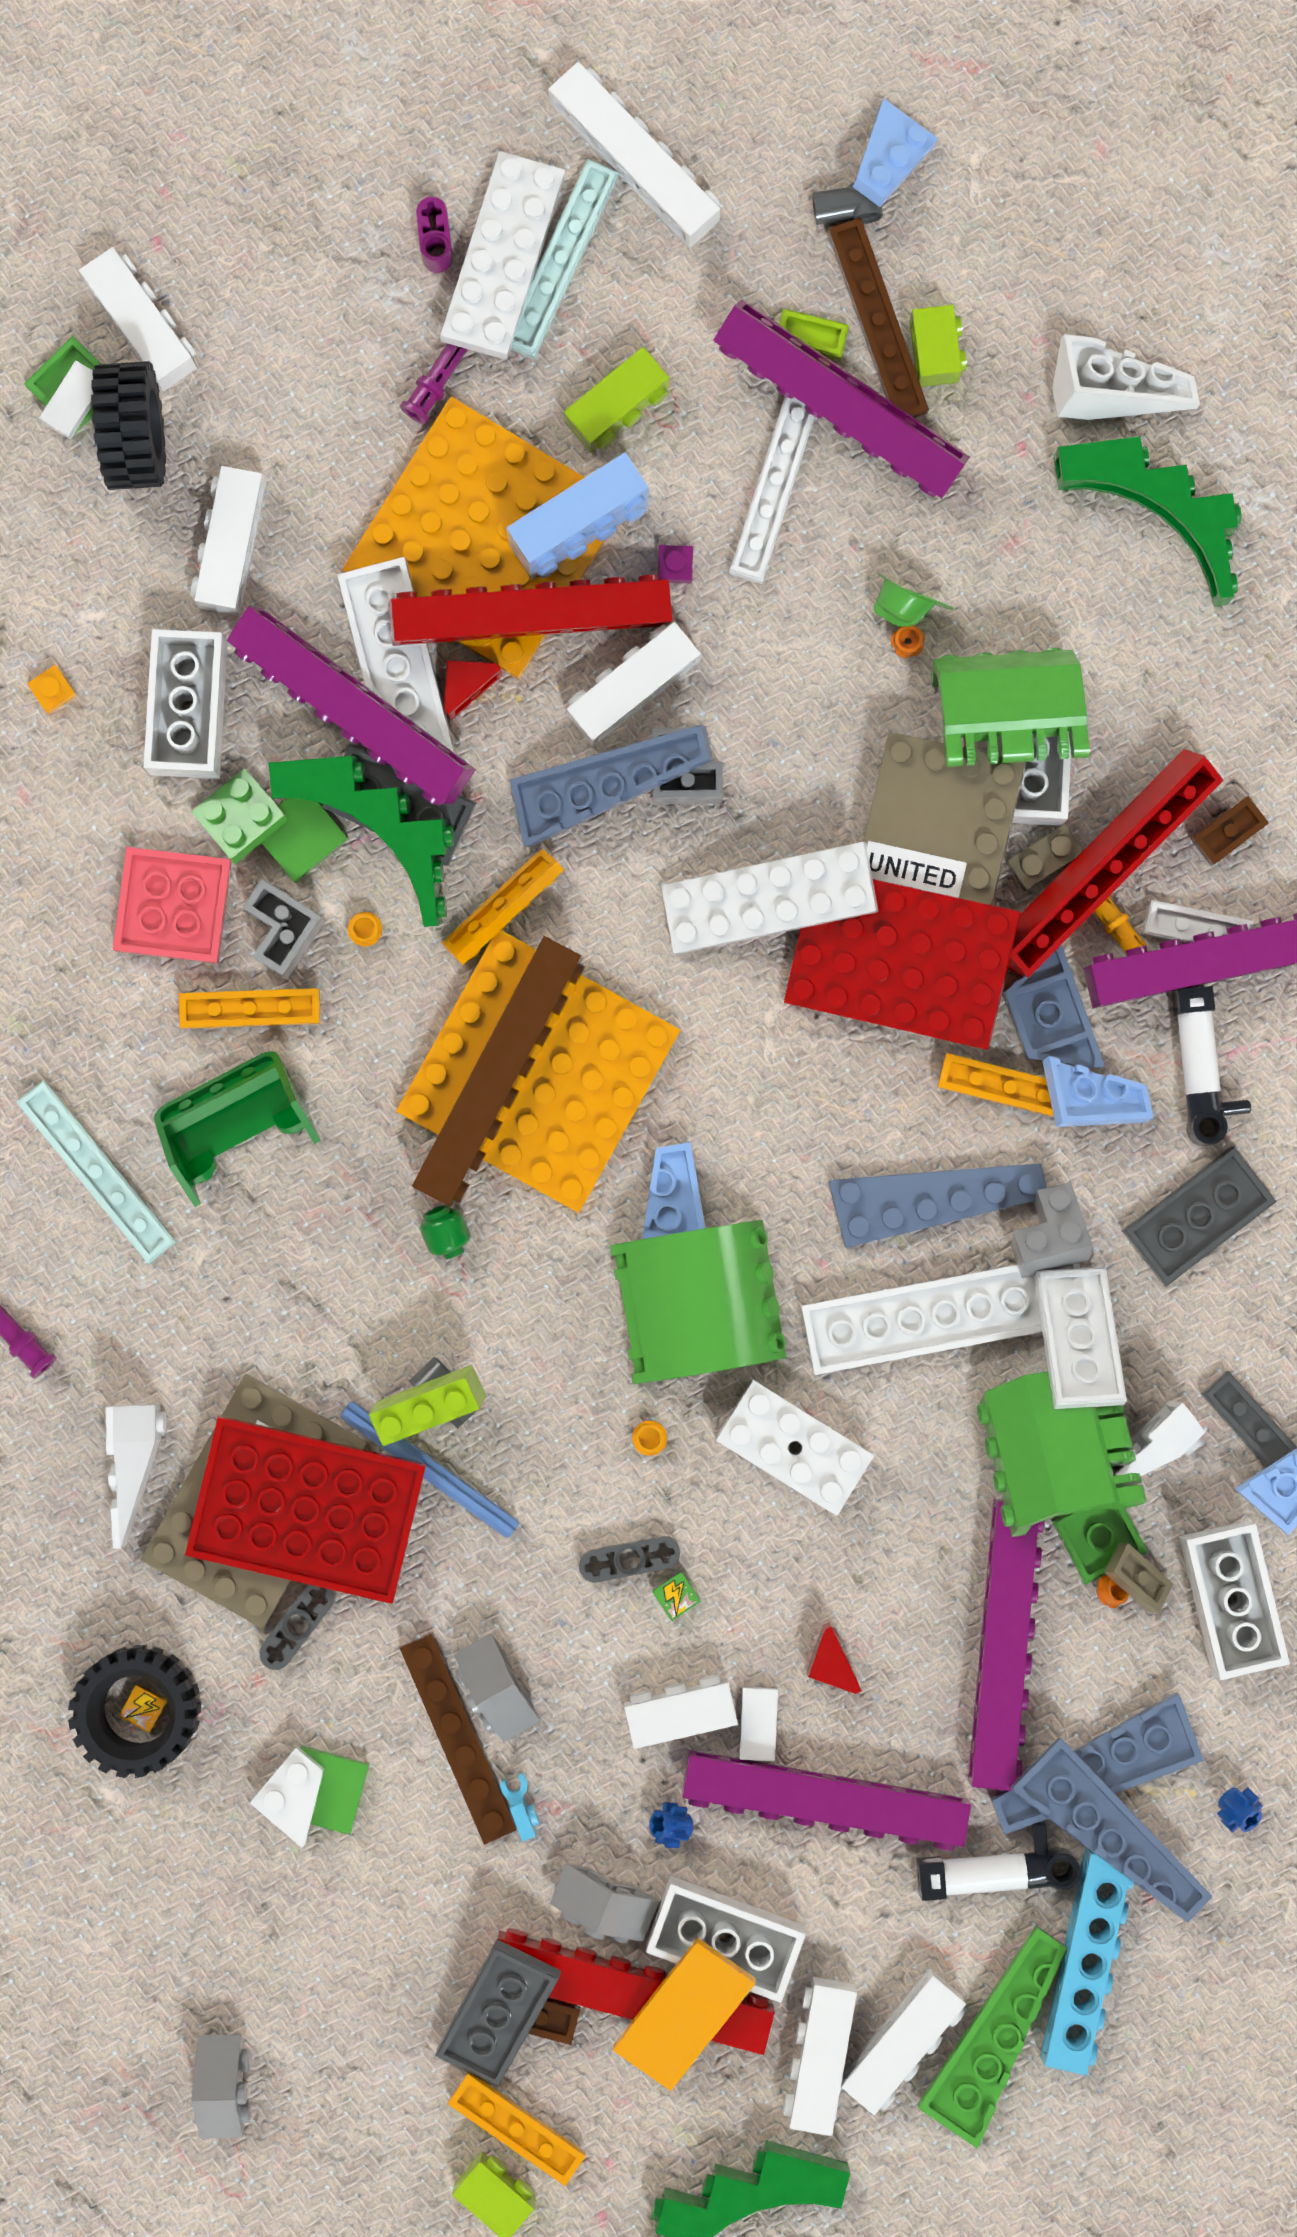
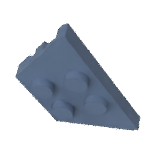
(1052, 1015)

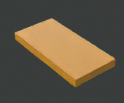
(684, 2014)

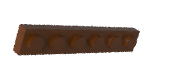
(877, 317)
(458, 1738)

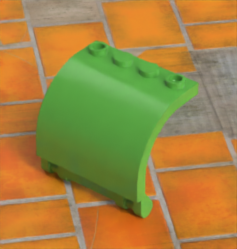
(699, 1301)

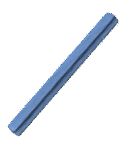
(436, 1474)

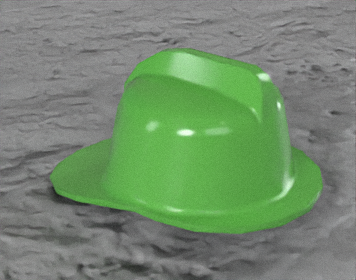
(902, 605)

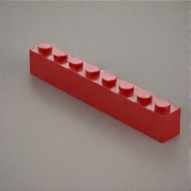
(529, 611)
(1111, 858)
(624, 1989)

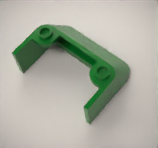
(226, 1114)

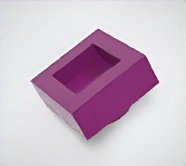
(675, 563)

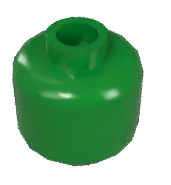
(444, 1231)

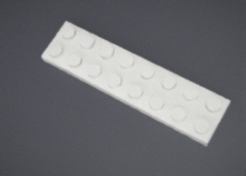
(921, 1318)

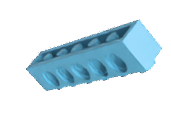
(1079, 2053)

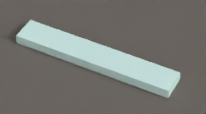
(563, 256)
(96, 1172)

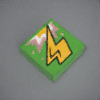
(676, 1596)

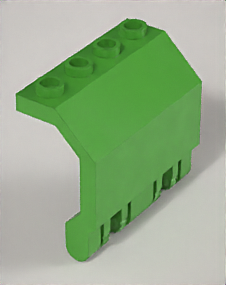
(1011, 700)
(1052, 1457)

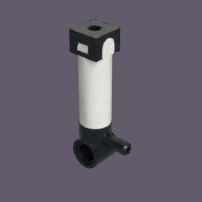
(1200, 1065)
(996, 1872)

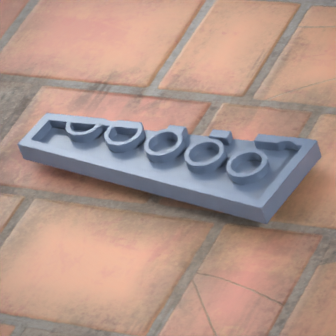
(584, 788)
(905, 1203)
(1123, 1757)
(1087, 1809)

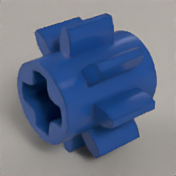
(1240, 1809)
(671, 1825)

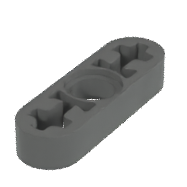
(601, 1554)
(290, 1651)

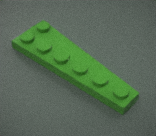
(980, 2065)

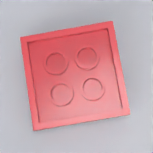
(172, 905)

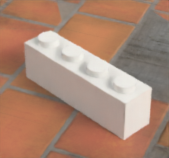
(137, 318)
(229, 540)
(632, 684)
(902, 2042)
(821, 2056)

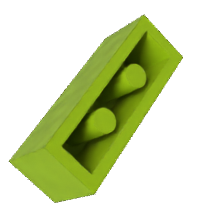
(617, 400)
(427, 1405)

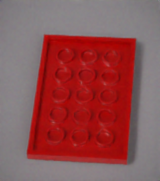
(913, 966)
(305, 1509)

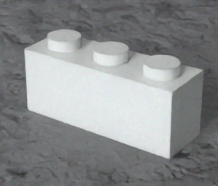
(680, 1711)

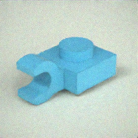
(523, 1814)

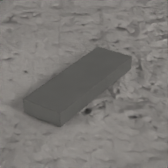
(1248, 1419)

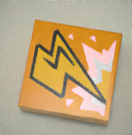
(143, 1708)

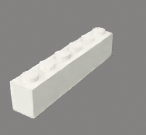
(634, 154)

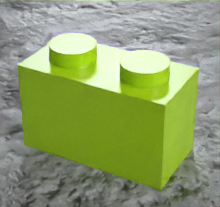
(936, 345)
(494, 2195)

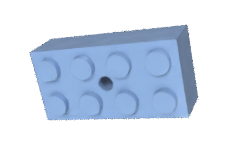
(579, 517)

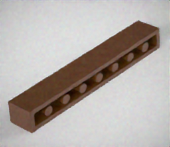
(498, 1071)

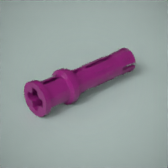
(430, 387)
(24, 1345)

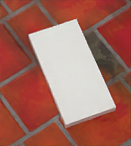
(1080, 1338)

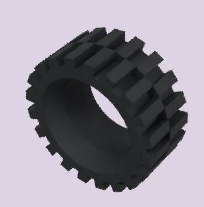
(128, 425)
(100, 1739)

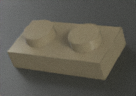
(1044, 857)
(1138, 1578)

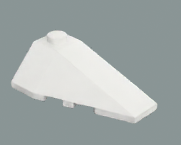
(1108, 384)
(1163, 1439)
(133, 1440)

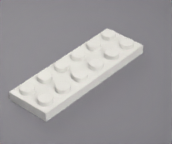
(502, 255)
(395, 673)
(770, 898)

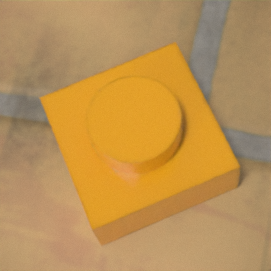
(52, 689)

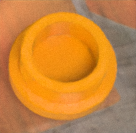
(365, 929)
(649, 1438)

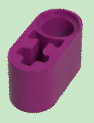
(435, 238)

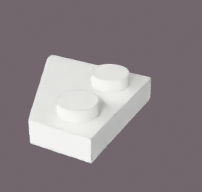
(291, 1795)

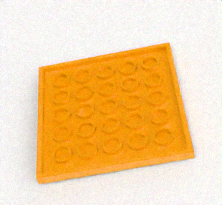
(454, 514)
(578, 1091)

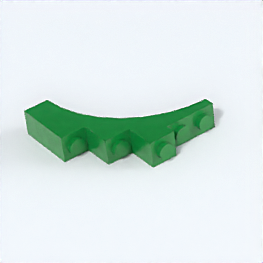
(1202, 522)
(415, 843)
(782, 2178)

